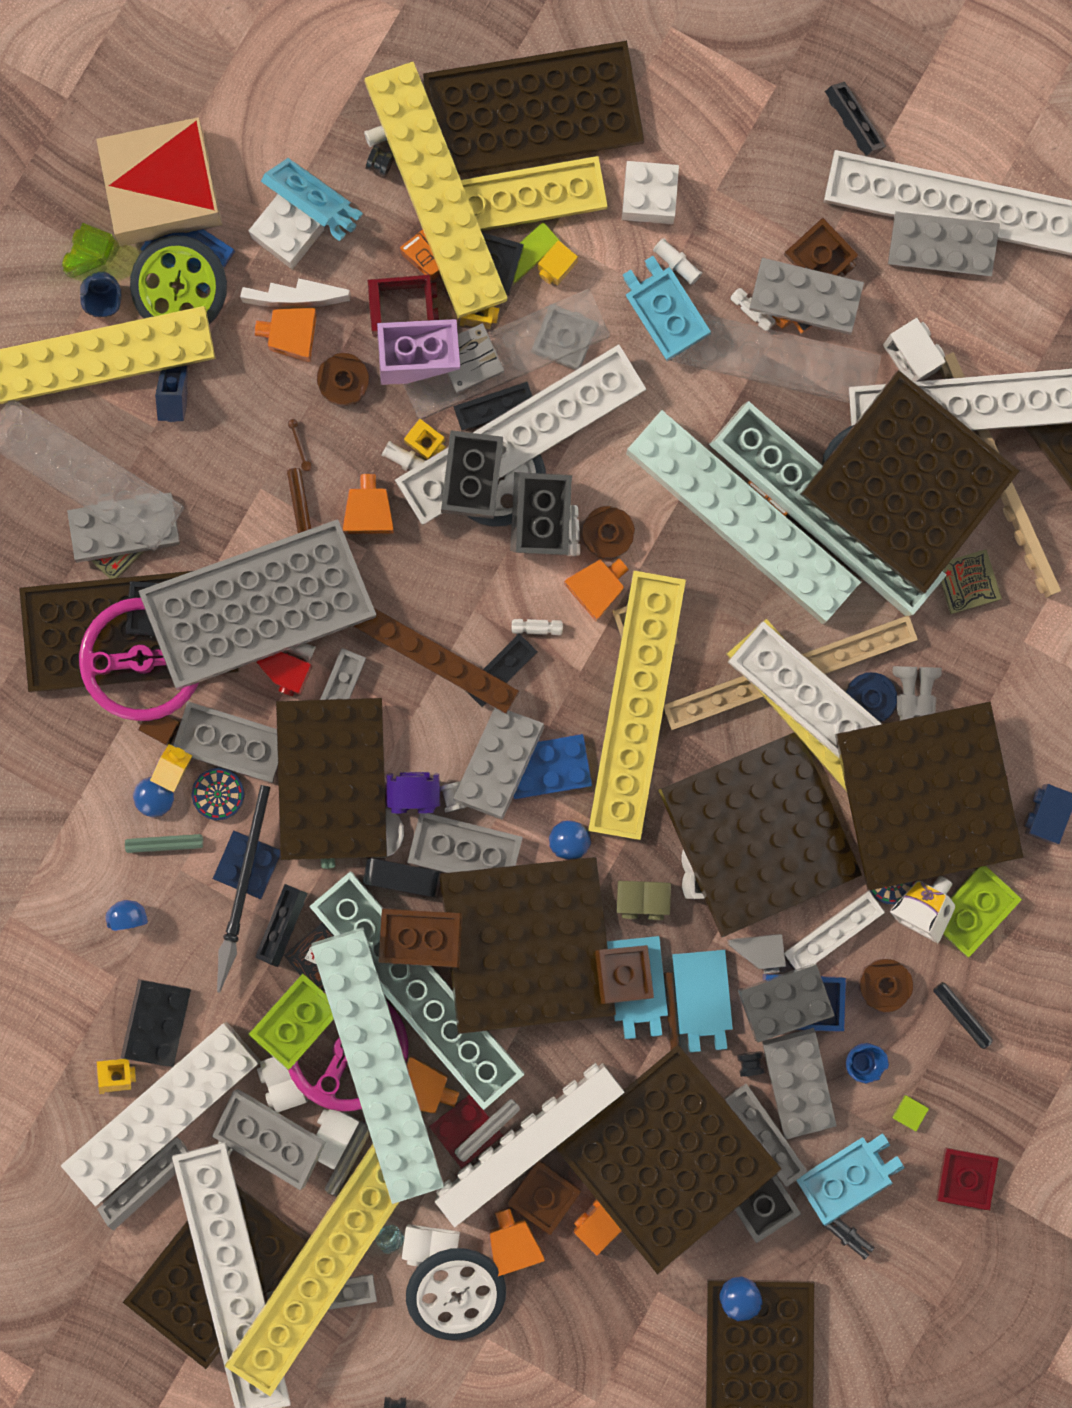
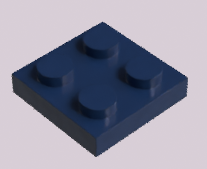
(232, 860)

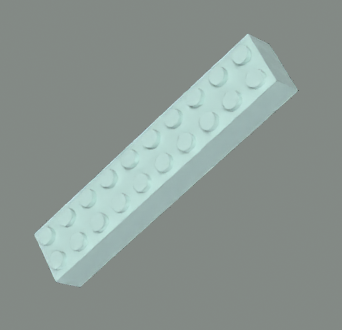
(782, 473)
(742, 517)
(422, 998)
(377, 1065)

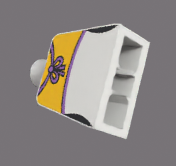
(926, 908)

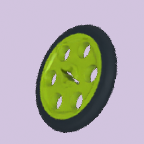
(183, 249)

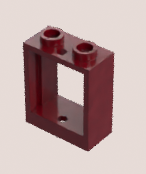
(398, 283)

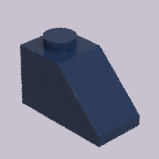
(172, 394)

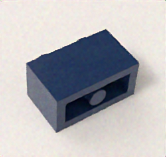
(1049, 814)

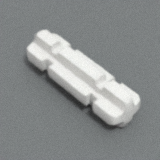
(740, 297)
(574, 535)
(540, 627)

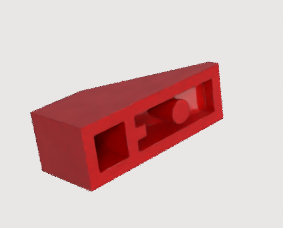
(286, 672)

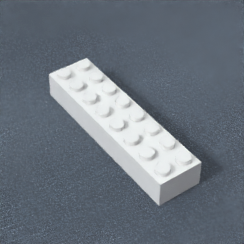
(160, 1113)
(529, 1144)

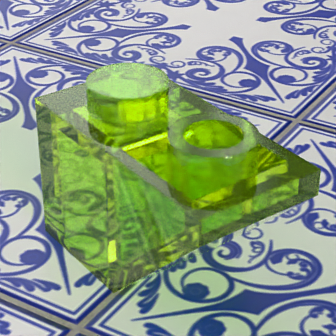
(89, 250)

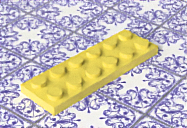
(536, 193)

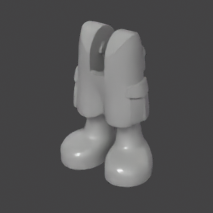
(908, 703)

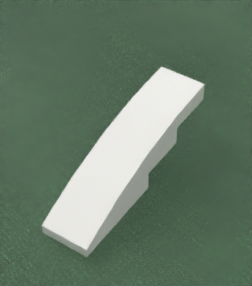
(303, 296)

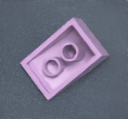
(417, 350)

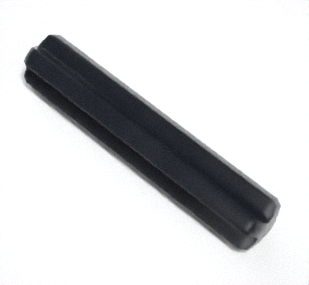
(963, 1015)

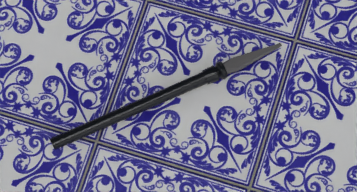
(228, 949)

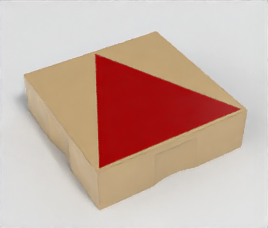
(158, 181)

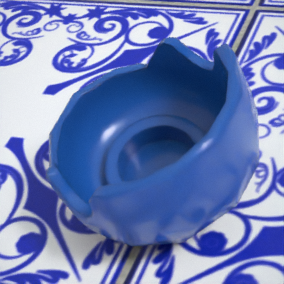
(152, 798)
(569, 840)
(125, 915)
(866, 1062)
(740, 1298)

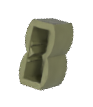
(643, 898)

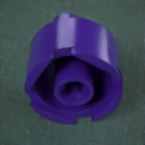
(413, 791)

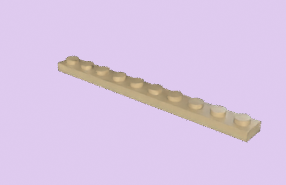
(1013, 508)
(824, 658)

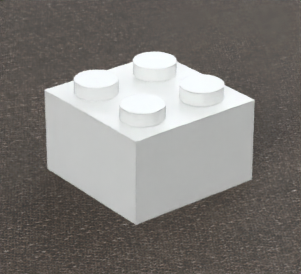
(650, 192)
(285, 231)
(914, 351)

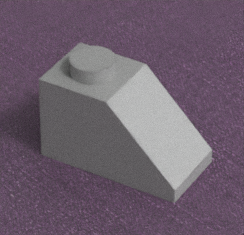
(761, 951)

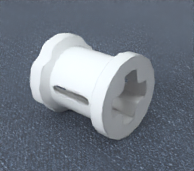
(449, 791)

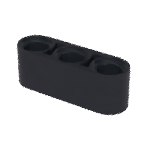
(402, 877)

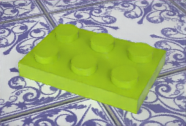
(979, 908)
(294, 1022)

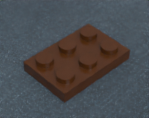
(420, 938)

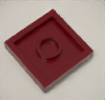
(459, 1124)
(967, 1178)

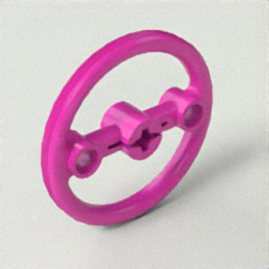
(88, 668)
(328, 1099)

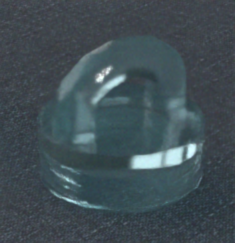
(389, 1239)

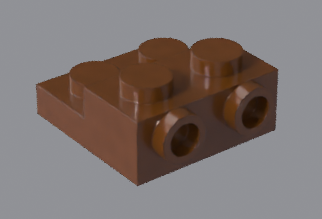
(822, 251)

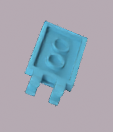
(312, 197)
(665, 310)
(702, 997)
(648, 1009)
(848, 1178)

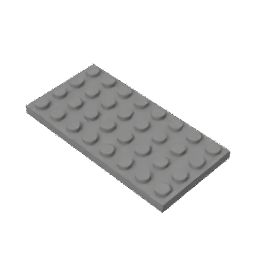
(257, 604)

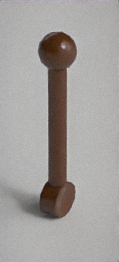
(306, 465)

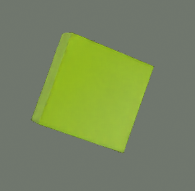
(910, 1113)

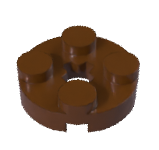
(334, 367)
(612, 518)
(875, 996)

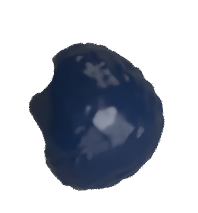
(100, 295)

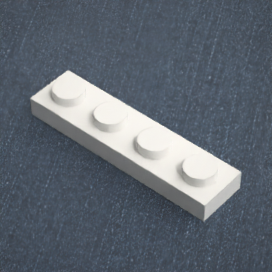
(834, 931)

